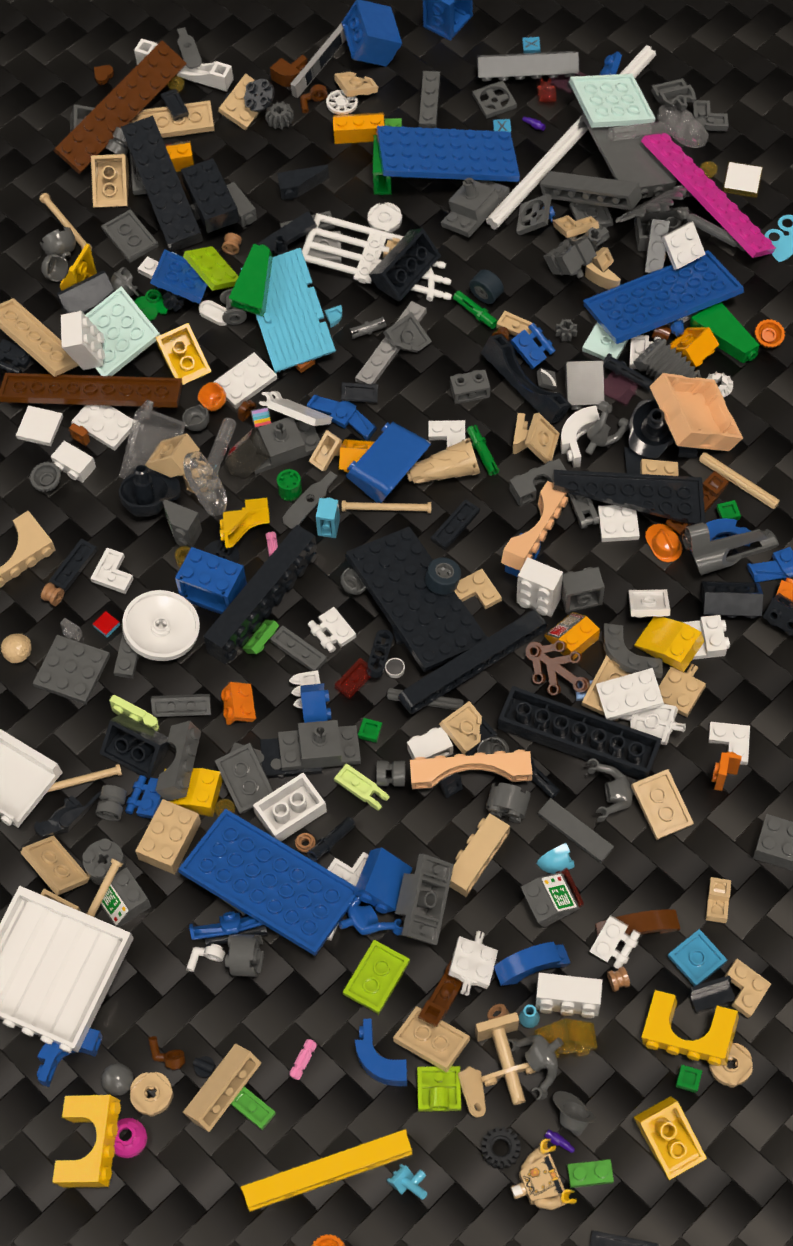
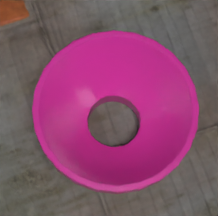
(135, 1144)

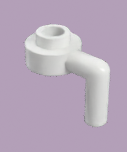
(211, 952)

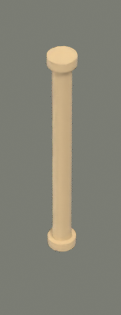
(45, 198)
(385, 506)
(86, 778)
(104, 887)

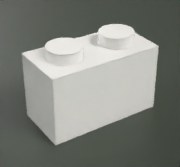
(73, 462)
(431, 744)

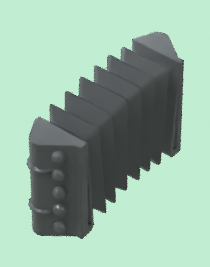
(661, 359)

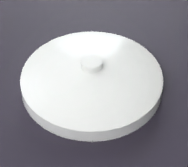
(160, 625)

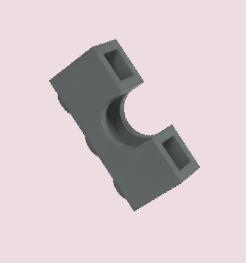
(524, 485)

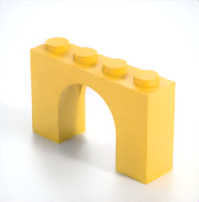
(712, 1047)
(94, 1168)

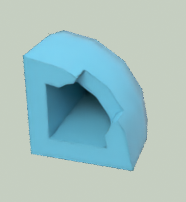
(556, 860)

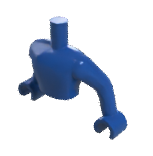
(366, 920)

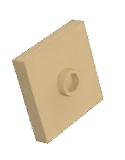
(542, 438)

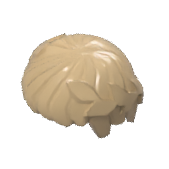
(16, 648)

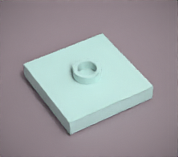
(600, 344)

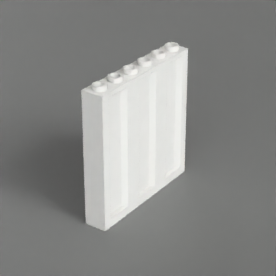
(55, 968)

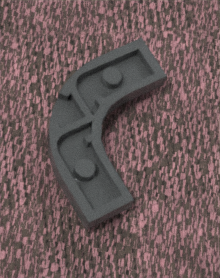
(628, 661)

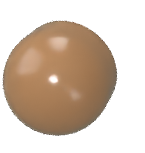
(499, 1007)

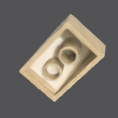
(110, 180)

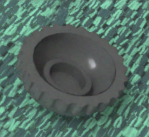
(45, 476)

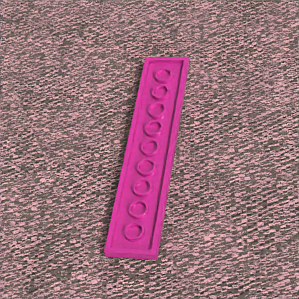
(709, 195)

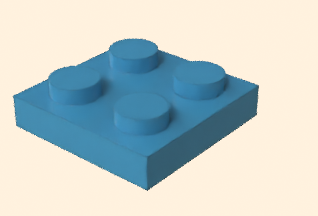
(697, 958)

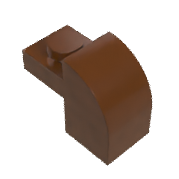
(285, 73)

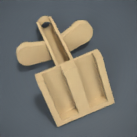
(497, 1030)

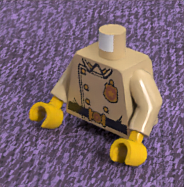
(541, 1180)

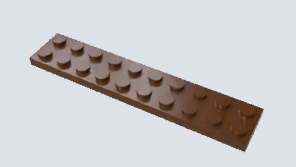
(120, 106)
(90, 390)

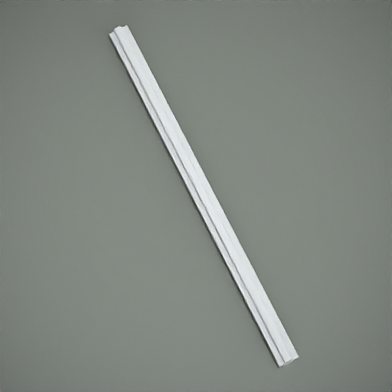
(555, 154)

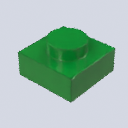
(728, 510)
(370, 730)
(689, 1078)

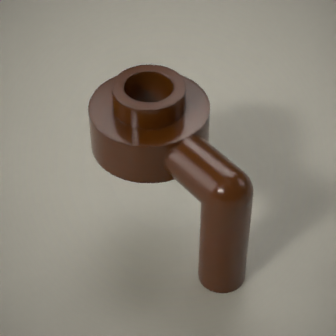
(316, 93)
(173, 1059)

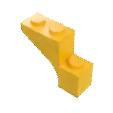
(238, 522)

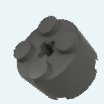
(508, 802)
(97, 854)
(244, 955)

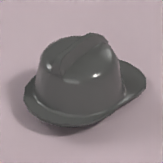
(573, 1112)

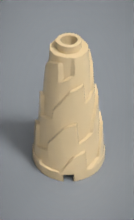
(452, 462)

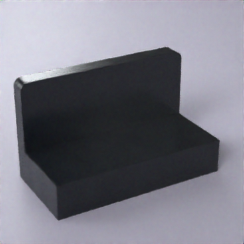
(711, 994)

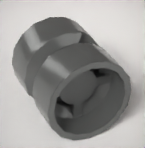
(118, 143)
(398, 773)
(111, 801)

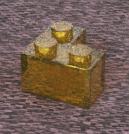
(575, 1034)

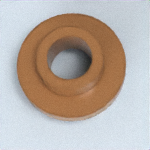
(305, 837)

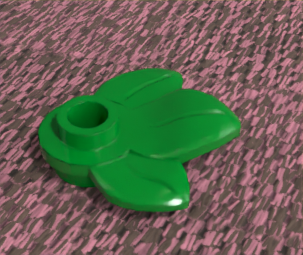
(149, 306)

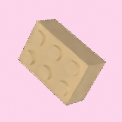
(168, 836)

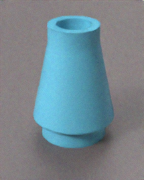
(529, 1021)

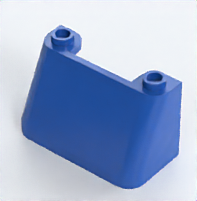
(387, 461)

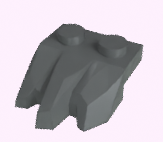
(674, 93)

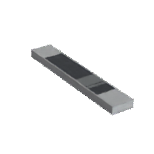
(318, 61)

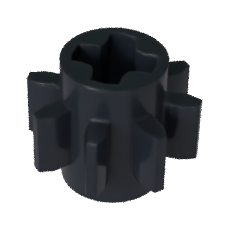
(173, 301)

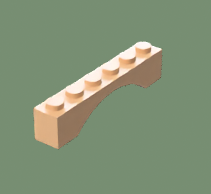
(526, 544)
(512, 766)

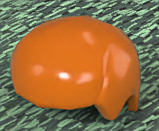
(212, 396)

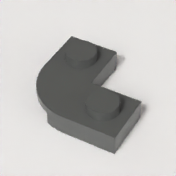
(709, 120)

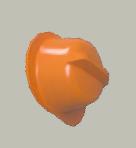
(664, 542)

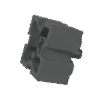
(570, 256)

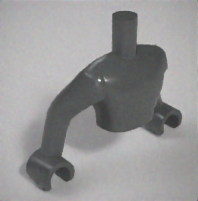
(599, 430)
(617, 791)
(539, 1057)

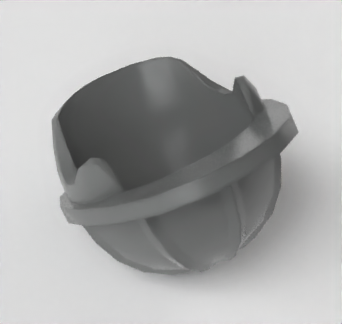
(124, 279)

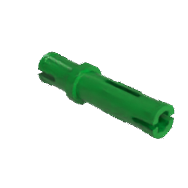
(480, 313)
(479, 444)

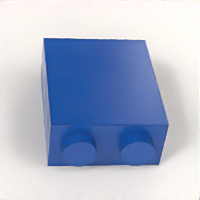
(381, 880)

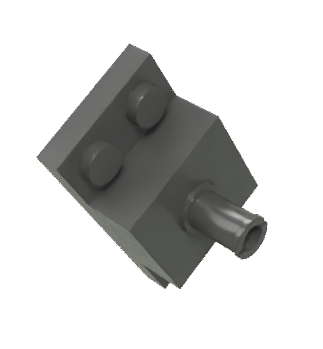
(473, 205)
(287, 442)
(319, 746)
(424, 898)

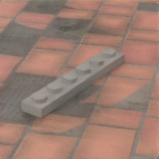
(385, 351)

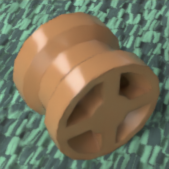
(231, 243)
(52, 594)
(618, 979)

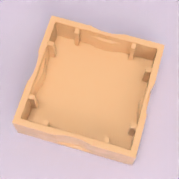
(695, 412)

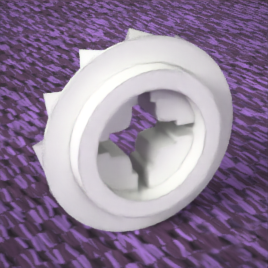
(727, 384)

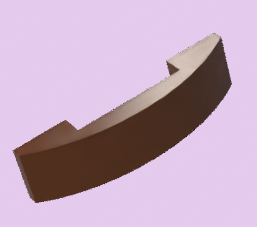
(712, 489)
(647, 922)
(441, 999)

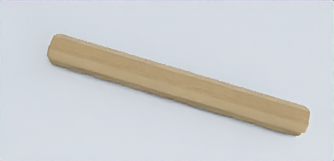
(739, 480)

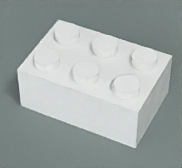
(82, 340)
(539, 587)
(290, 807)
(568, 995)

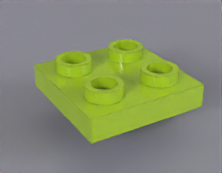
(439, 1089)

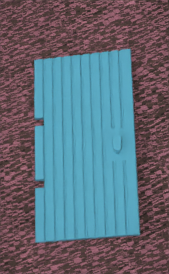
(293, 315)

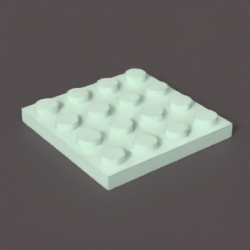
(611, 100)
(124, 330)

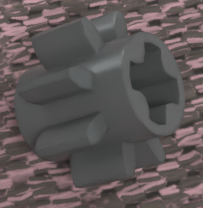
(566, 330)

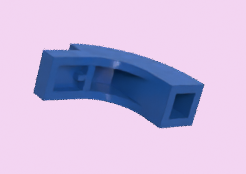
(529, 961)
(52, 1055)
(379, 1068)

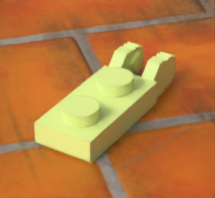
(120, 706)
(360, 786)

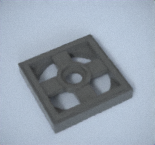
(497, 105)
(539, 220)

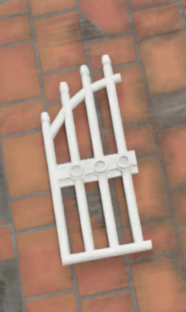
(370, 257)

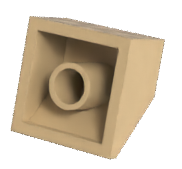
(170, 455)

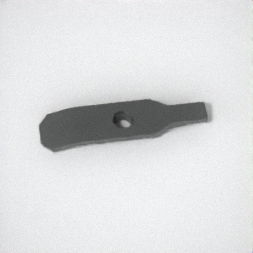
(188, 49)
(302, 507)

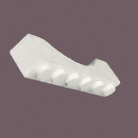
(210, 74)

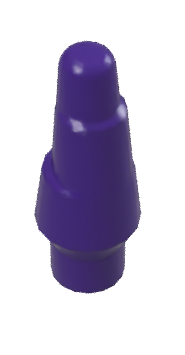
(534, 123)
(557, 1139)

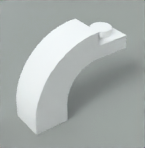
(575, 427)

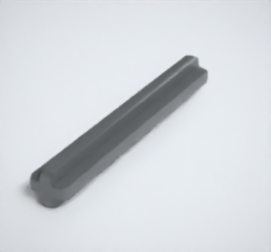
(441, 702)

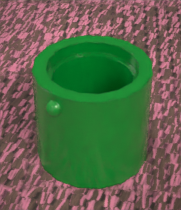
(289, 485)

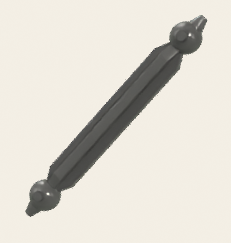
(709, 228)

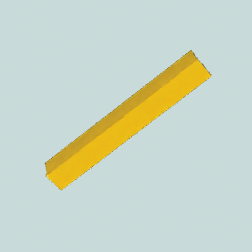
(327, 1170)

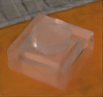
(70, 629)

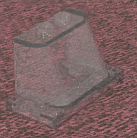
(145, 435)

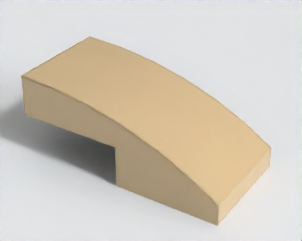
(603, 279)
(718, 900)

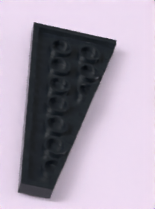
(659, 495)

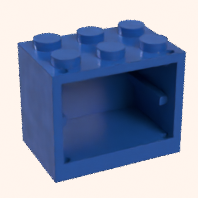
(446, 16)
(371, 33)
(210, 580)

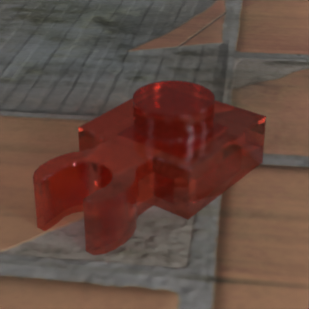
(546, 92)

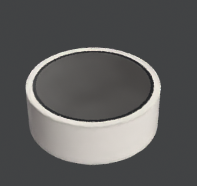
(395, 668)

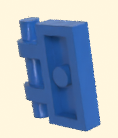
(529, 349)
(150, 801)

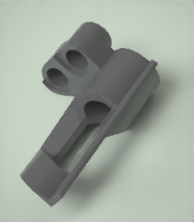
(713, 554)

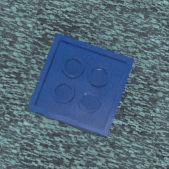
(178, 277)

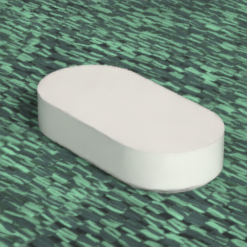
(212, 312)

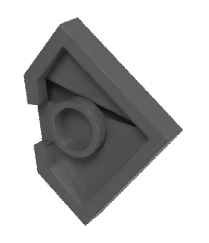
(407, 334)

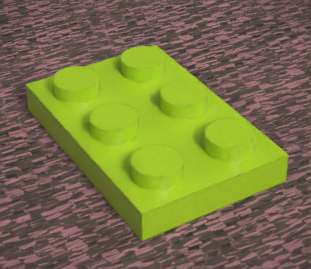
(211, 267)
(376, 977)

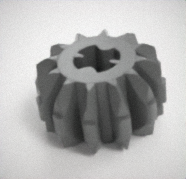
(279, 115)

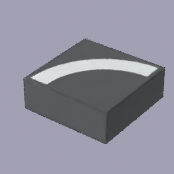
(546, 379)

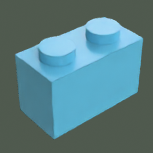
(327, 517)

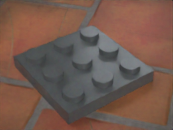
(71, 669)

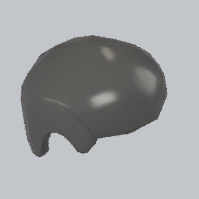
(54, 267)
(196, 418)
(351, 582)
(493, 745)
(117, 1079)

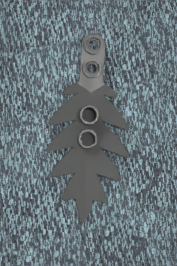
(657, 204)

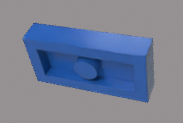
(611, 64)

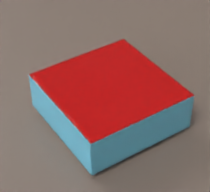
(106, 624)

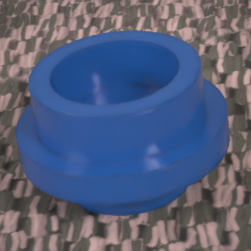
(677, 327)

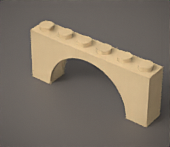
(31, 547)

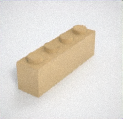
(478, 853)
(222, 1087)

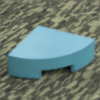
(333, 315)

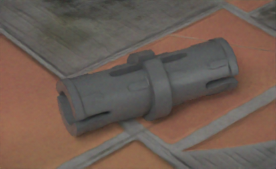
(368, 327)

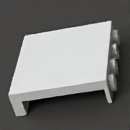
(23, 779)

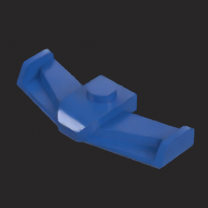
(343, 414)
(779, 568)
(229, 924)

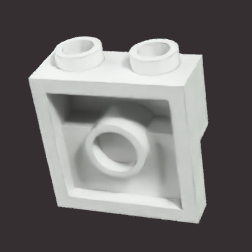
(713, 634)

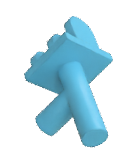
(405, 1179)

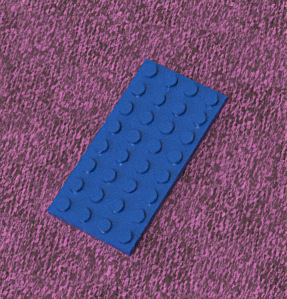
(447, 153)
(662, 297)
(269, 881)

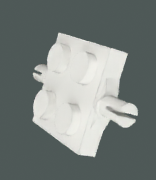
(656, 722)
(473, 962)

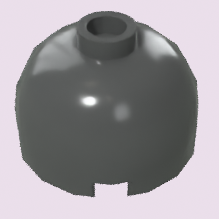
(59, 243)

